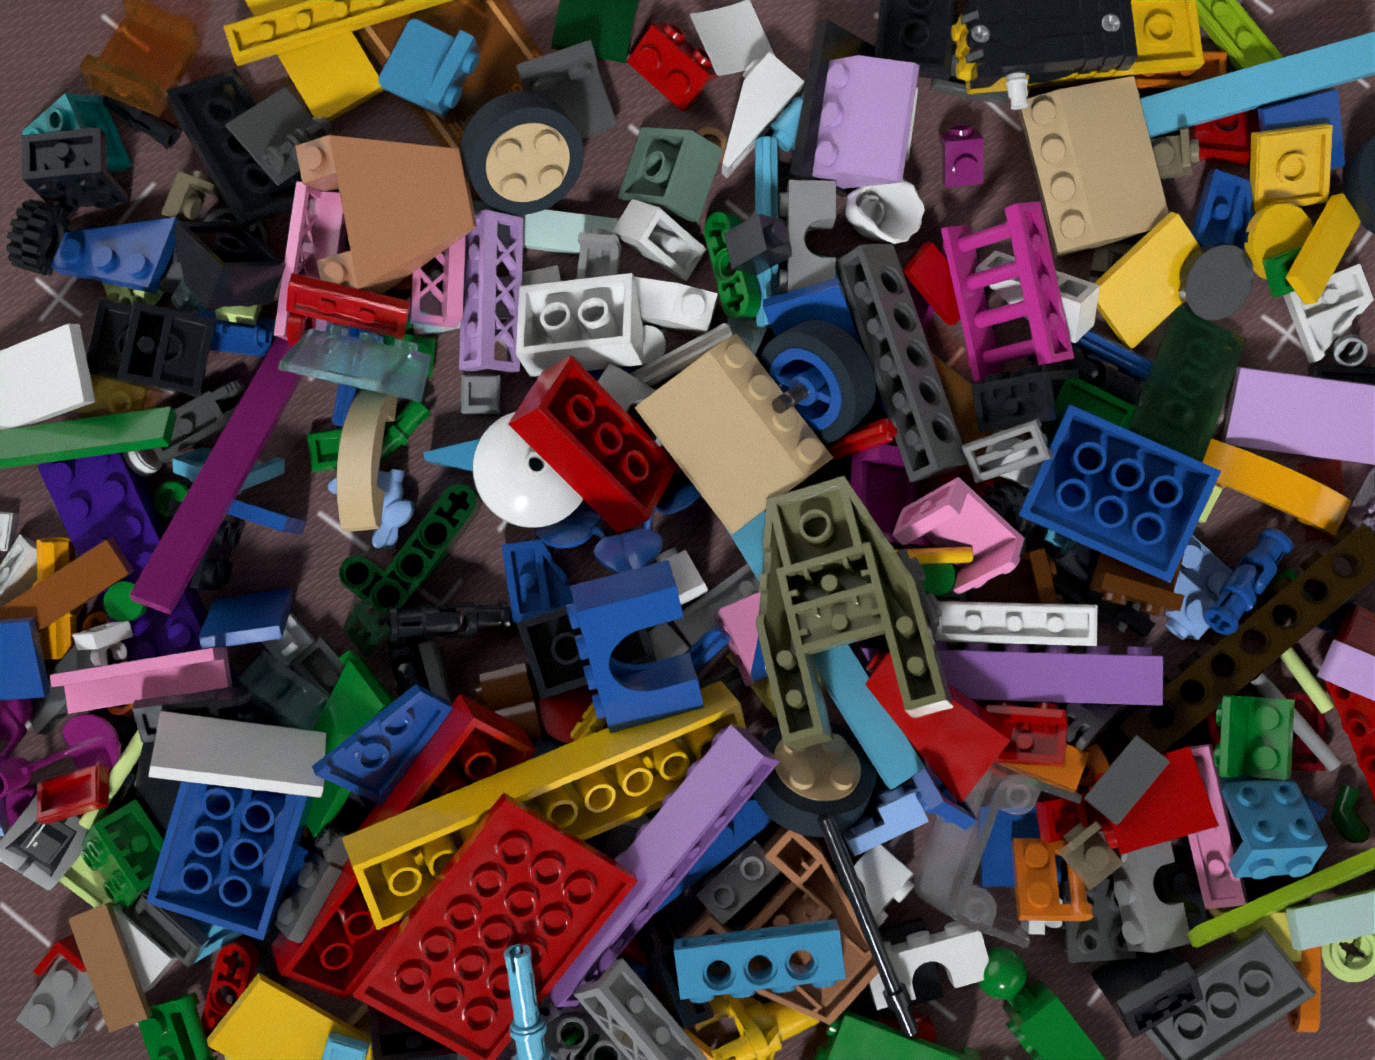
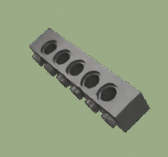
(901, 361)

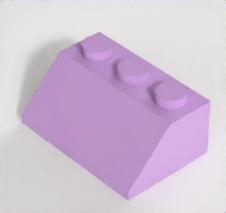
(865, 121)

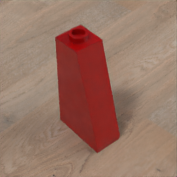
(954, 741)

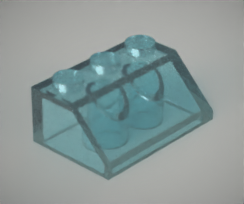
(360, 362)

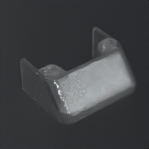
(953, 854)

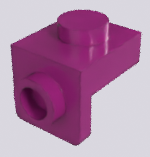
(962, 156)

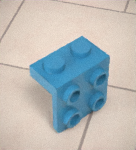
(430, 67)
(1274, 828)

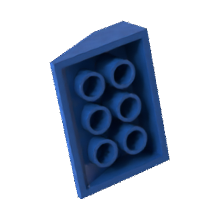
(1118, 493)
(229, 855)

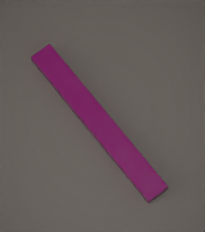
(217, 484)

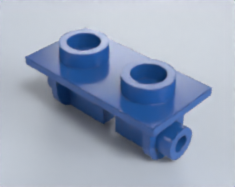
(241, 337)

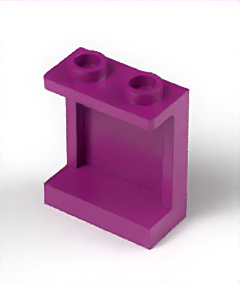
(885, 489)

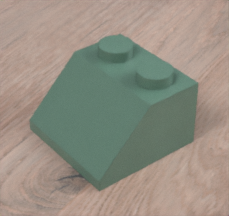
(671, 171)

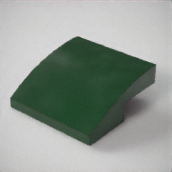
(604, 22)

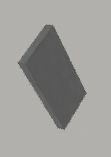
(1241, 994)

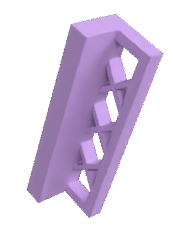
(479, 324)

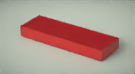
(347, 306)

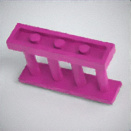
(1039, 287)

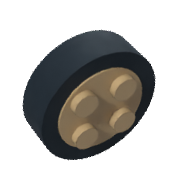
(522, 152)
(817, 781)

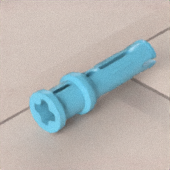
(528, 1025)

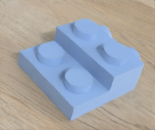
(1200, 582)
(895, 812)

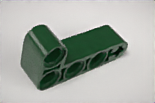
(418, 543)

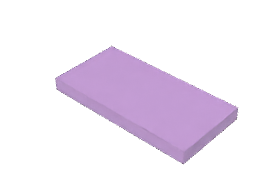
(1301, 415)

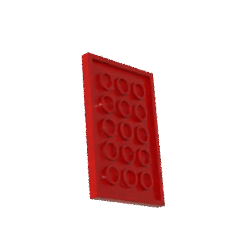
(502, 888)

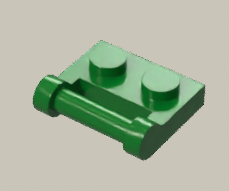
(166, 1033)

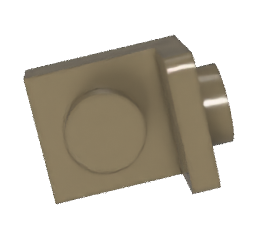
(1176, 154)
(185, 195)
(1089, 854)

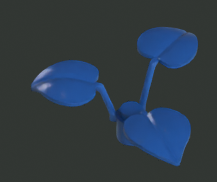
(626, 550)

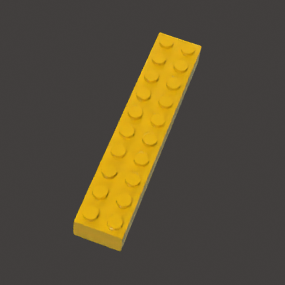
(577, 786)

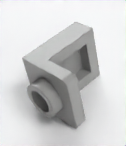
(598, 254)

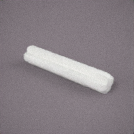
(682, 356)

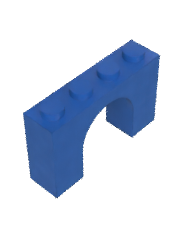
(610, 611)

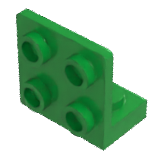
(1255, 737)
(124, 852)

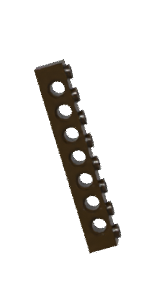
(1305, 614)

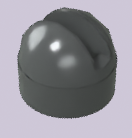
(1355, 352)

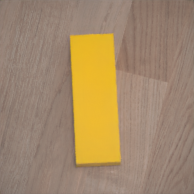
(1323, 249)

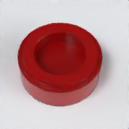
(297, 326)

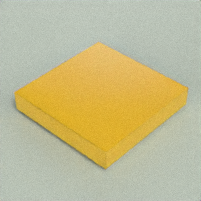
(1291, 166)

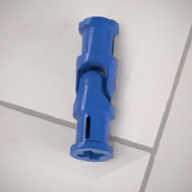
(1248, 581)

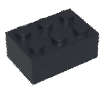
(555, 655)

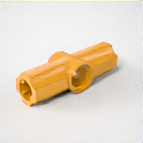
(52, 556)

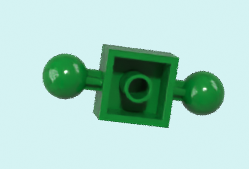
(1035, 1012)

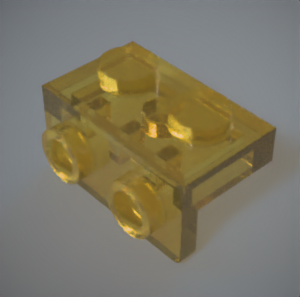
(114, 398)

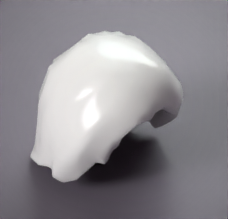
(885, 211)

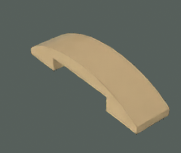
(359, 460)

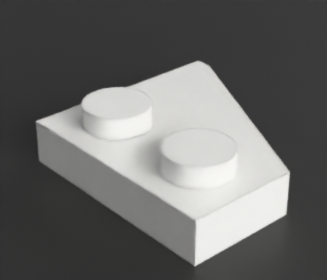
(1332, 315)

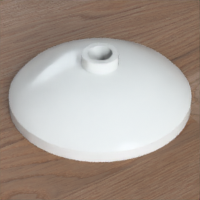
(514, 489)

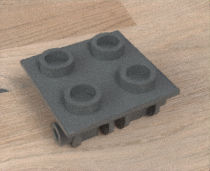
(273, 131)
(1102, 935)

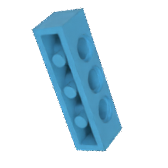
(739, 947)

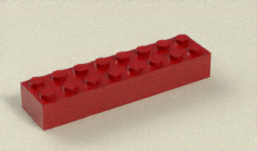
(343, 937)

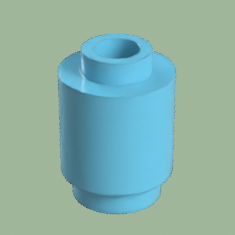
(787, 123)

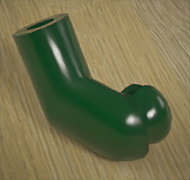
(1346, 818)

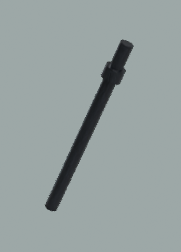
(895, 993)

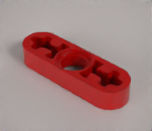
(215, 1006)

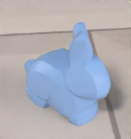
(395, 509)

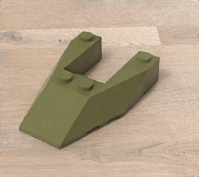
(829, 585)

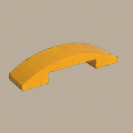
(1278, 486)

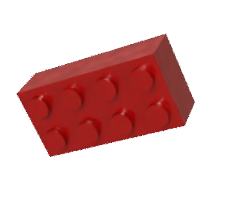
(594, 444)

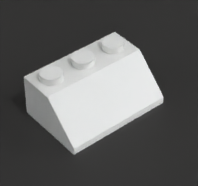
(583, 318)

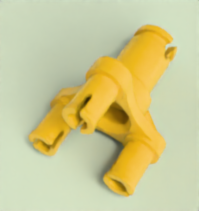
(759, 1025)

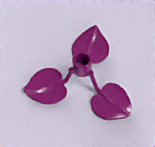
(89, 740)

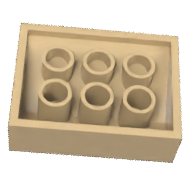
(1093, 164)
(727, 435)

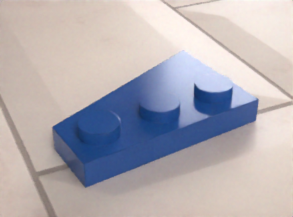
(119, 254)
(386, 746)

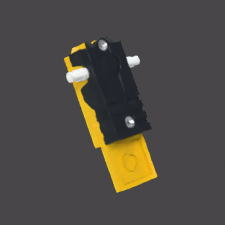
(1071, 42)

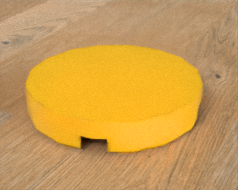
(1275, 231)

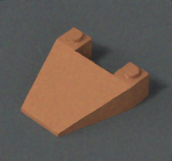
(396, 203)
(805, 896)

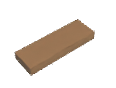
(110, 967)

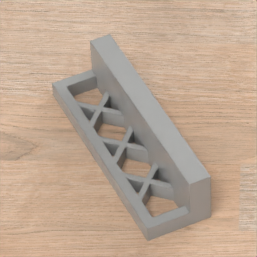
(631, 1008)

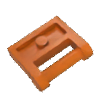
(1038, 884)

